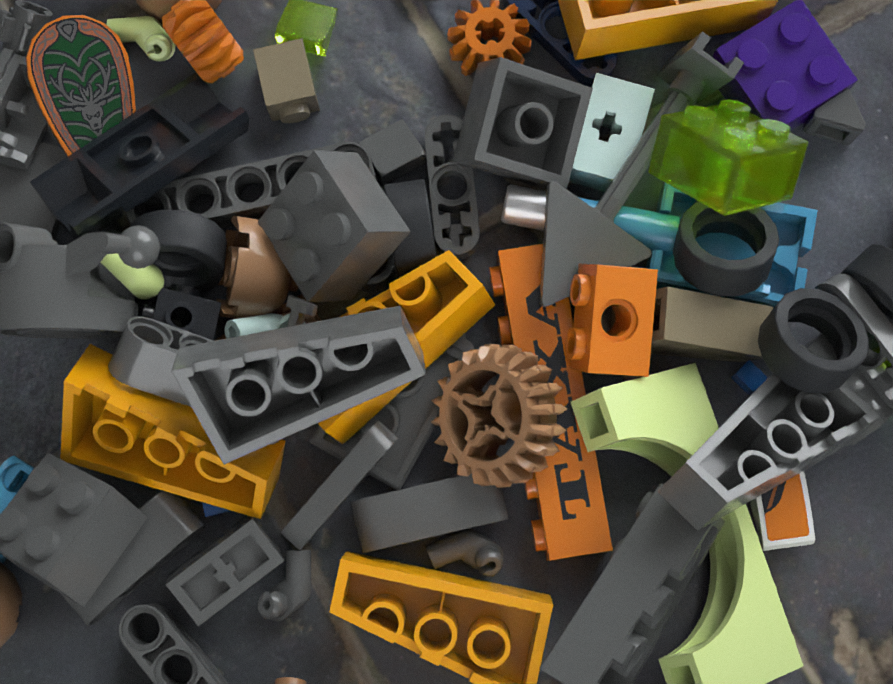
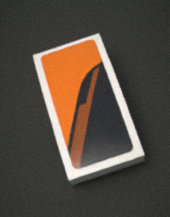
(784, 515)

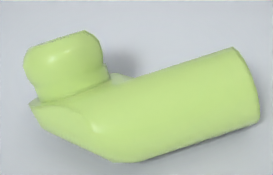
(146, 33)
(142, 282)

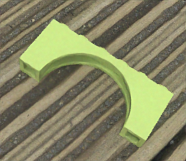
(743, 623)

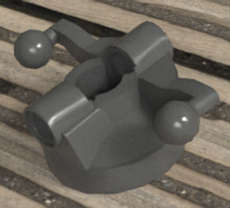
(65, 288)

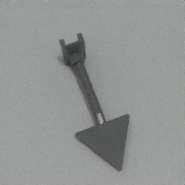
(588, 234)

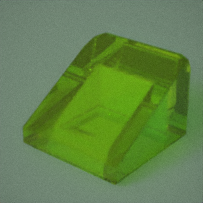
(307, 21)

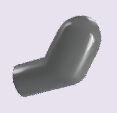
(471, 549)
(290, 592)

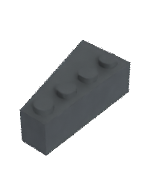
(294, 376)
(763, 445)
(632, 597)

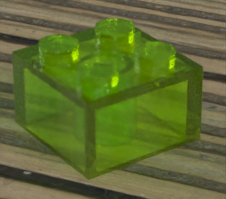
(727, 156)

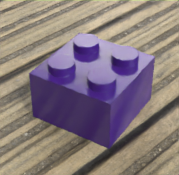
(786, 66)

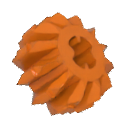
(486, 24)
(202, 39)

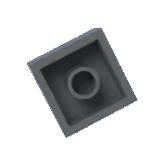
(522, 123)
(333, 226)
(67, 528)

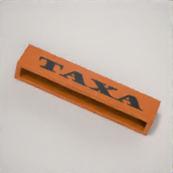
(570, 489)

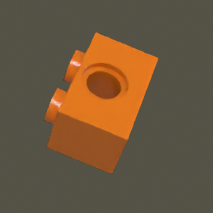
(628, 343)

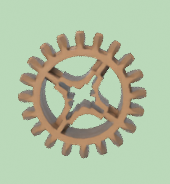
(514, 408)

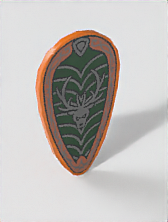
(80, 79)

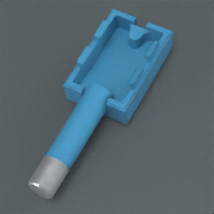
(659, 230)

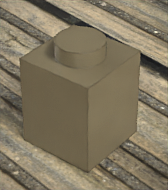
(286, 81)

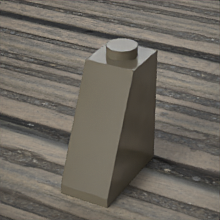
(705, 326)

